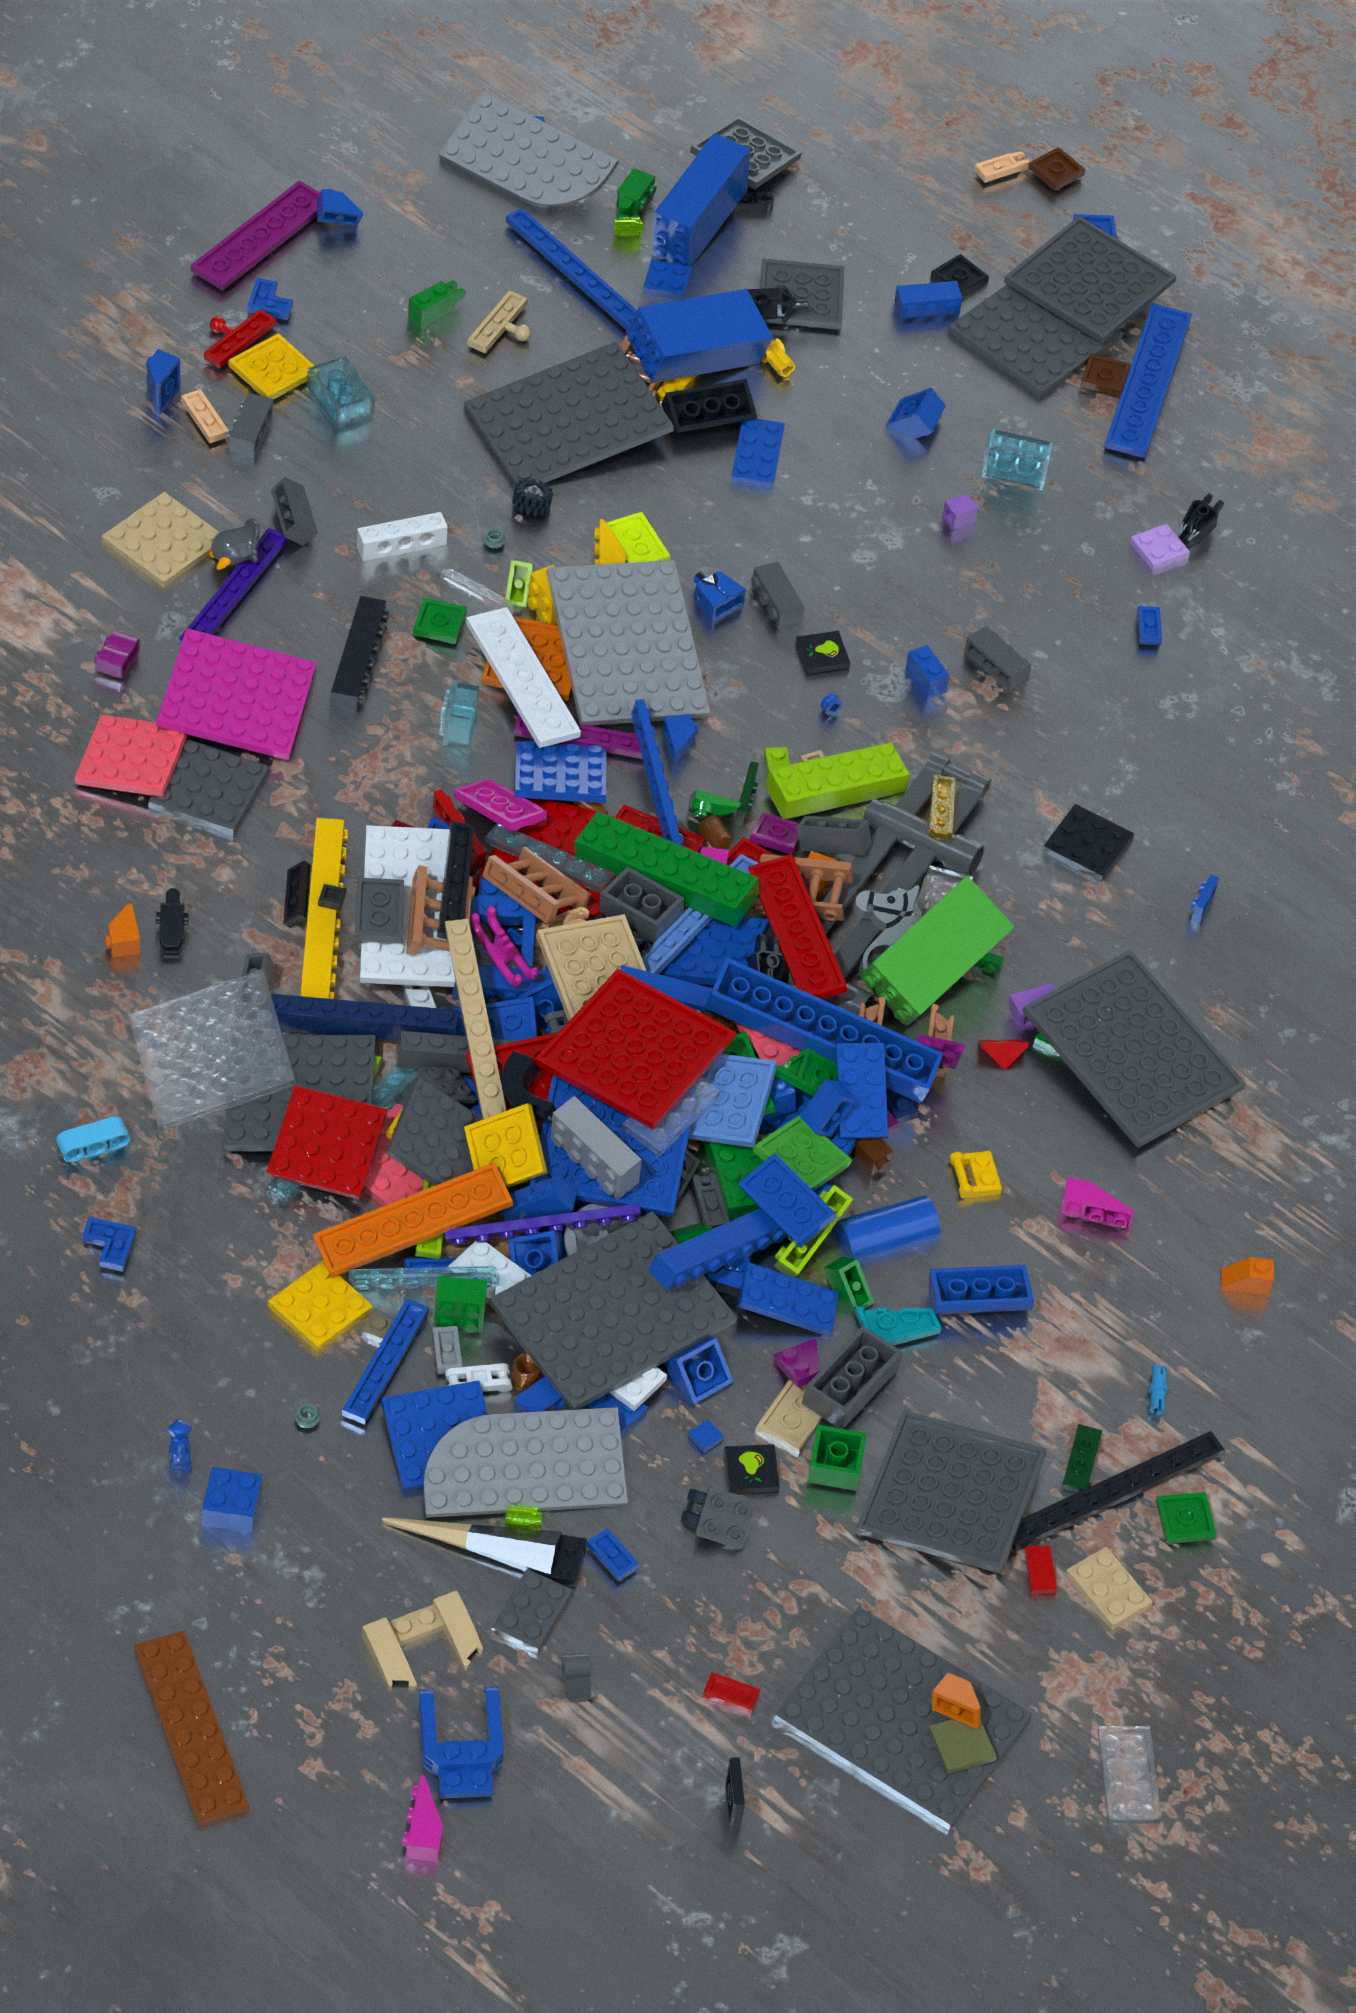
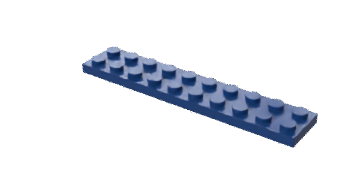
(1148, 380)

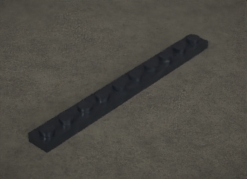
(1117, 1489)

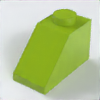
(518, 582)

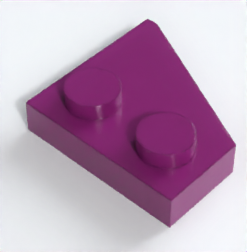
(951, 1050)
(799, 1362)

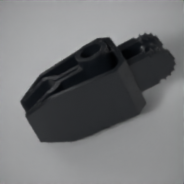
(1200, 520)
(172, 922)
(764, 961)

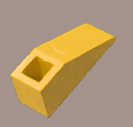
(608, 547)

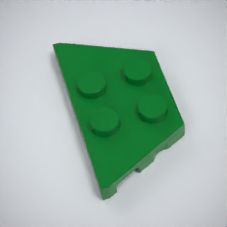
(807, 1071)

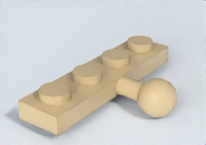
(499, 321)

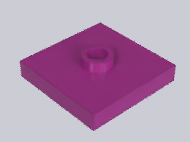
(776, 833)

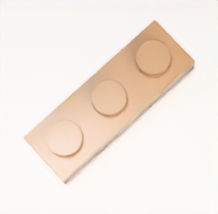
(204, 416)

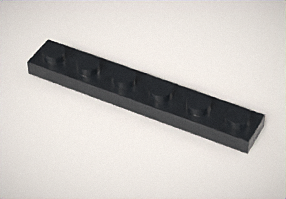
(456, 875)

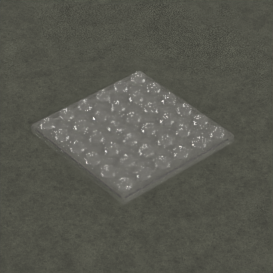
(212, 1050)

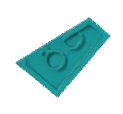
(899, 1325)

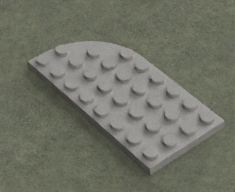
(526, 155)
(527, 1460)

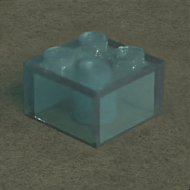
(459, 715)

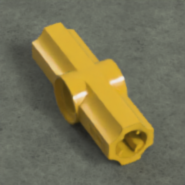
(778, 358)

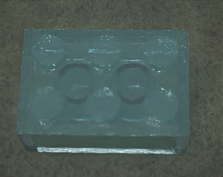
(341, 391)
(1017, 459)

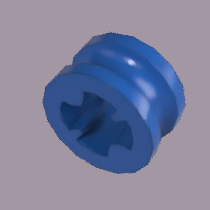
(831, 704)

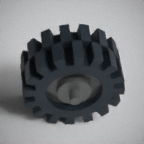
(532, 496)

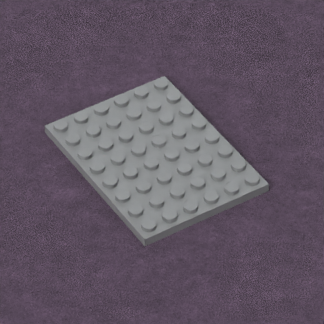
(627, 641)

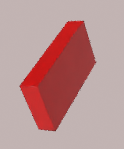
(1040, 1570)
(731, 1693)

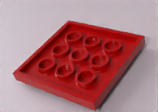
(327, 1142)

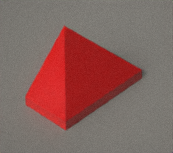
(1004, 1050)

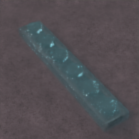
(571, 866)
(414, 1277)

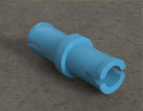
(1158, 1389)

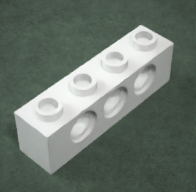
(401, 536)

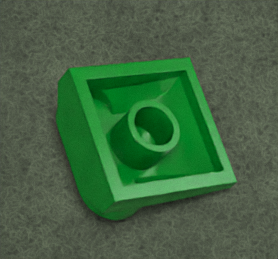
(707, 804)

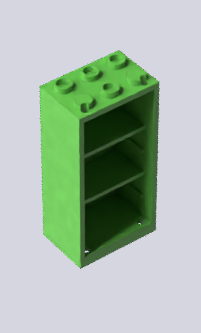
(936, 951)

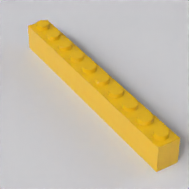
(322, 921)

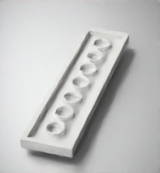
(523, 677)

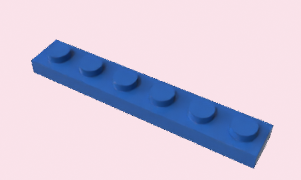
(385, 1361)

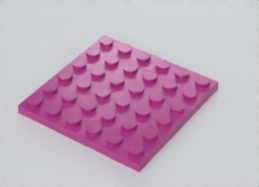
(236, 694)

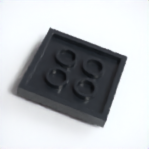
(1088, 842)

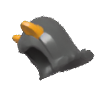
(236, 545)

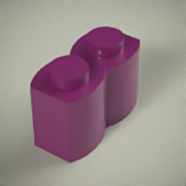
(117, 654)

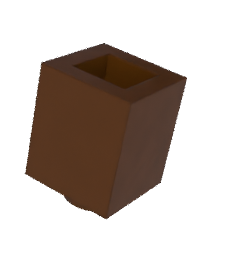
(874, 1155)

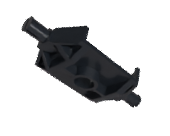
(778, 303)

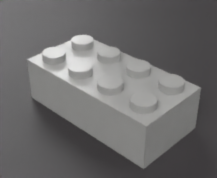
(595, 1148)

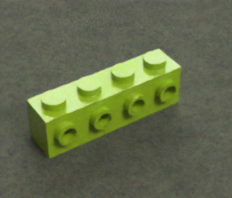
(793, 1259)

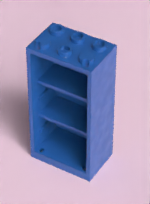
(701, 201)
(699, 335)

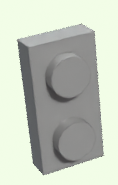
(446, 1348)

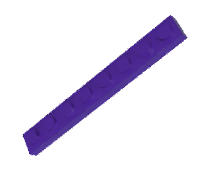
(237, 584)
(530, 1226)

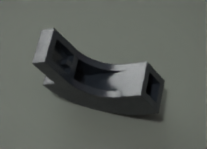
(516, 1081)

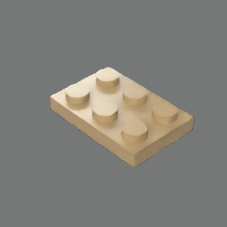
(1109, 1588)

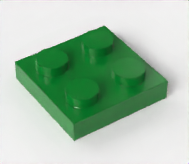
(439, 620)
(1185, 1518)

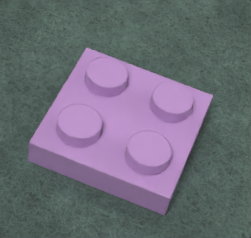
(1159, 547)

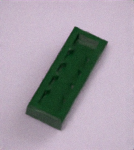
(750, 786)
(1081, 1458)

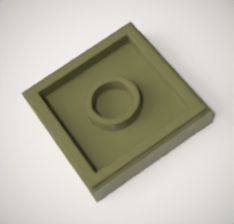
(961, 1745)

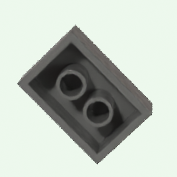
(644, 902)

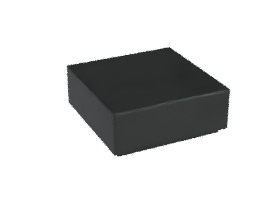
(332, 897)

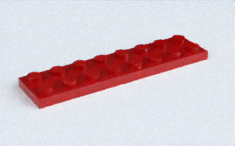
(798, 928)

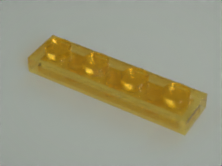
(942, 807)

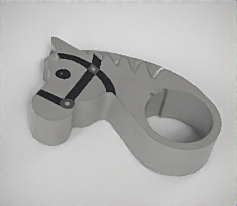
(890, 913)

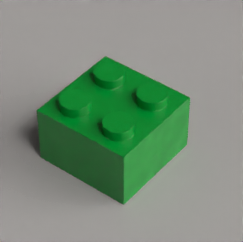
(460, 1303)
(837, 1457)

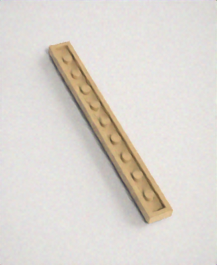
(475, 1018)

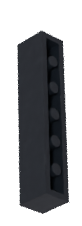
(359, 653)

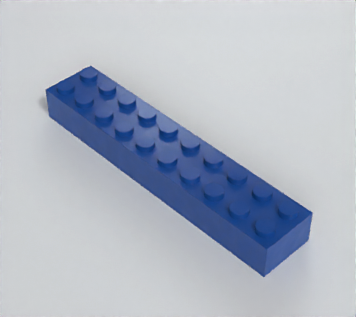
(818, 1025)

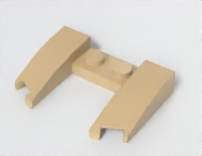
(446, 1614)

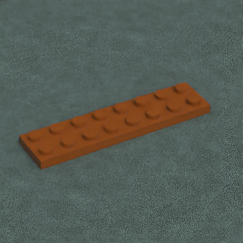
(191, 1728)

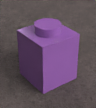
(960, 511)

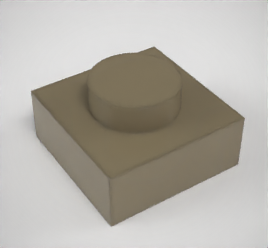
(376, 1327)

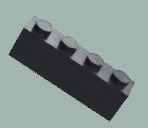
(709, 405)

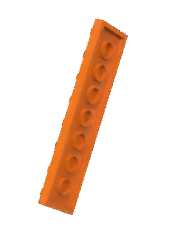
(412, 1220)

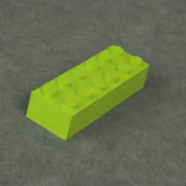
(837, 780)

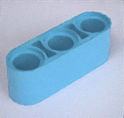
(93, 1139)

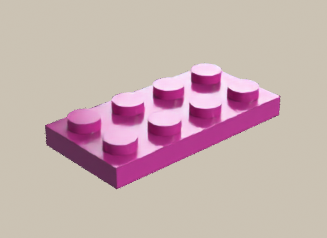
(500, 804)

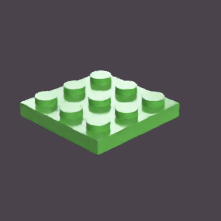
(804, 1152)

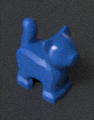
(180, 1446)

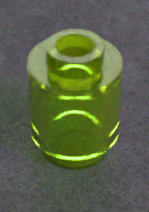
(628, 227)
(523, 1517)

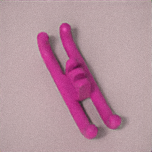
(502, 950)

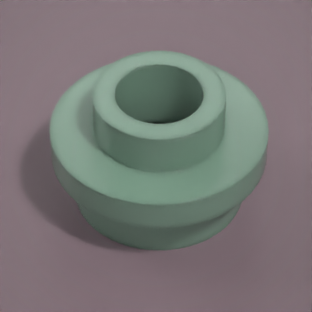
(494, 538)
(307, 1410)

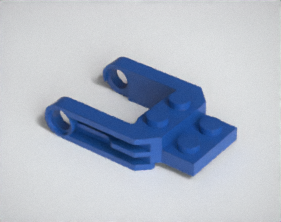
(507, 913)
(464, 1765)

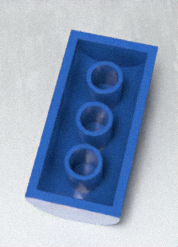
(888, 1229)
(980, 1289)

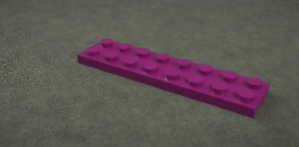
(258, 236)

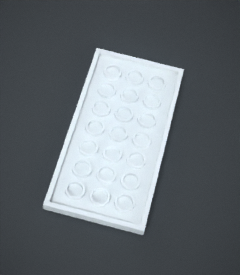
(396, 855)

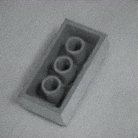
(852, 1377)

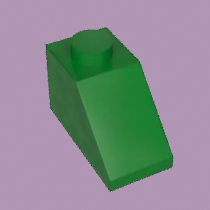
(848, 1279)

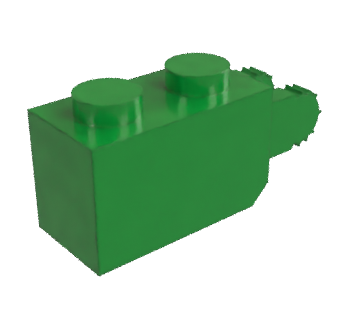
(634, 193)
(434, 302)

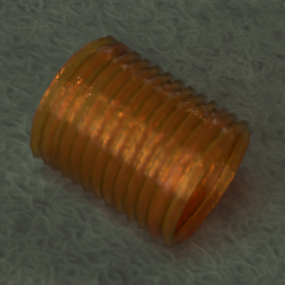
(715, 833)
(520, 1380)

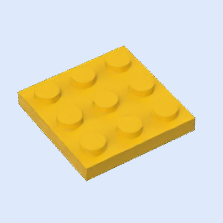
(272, 367)
(510, 1142)
(320, 1306)

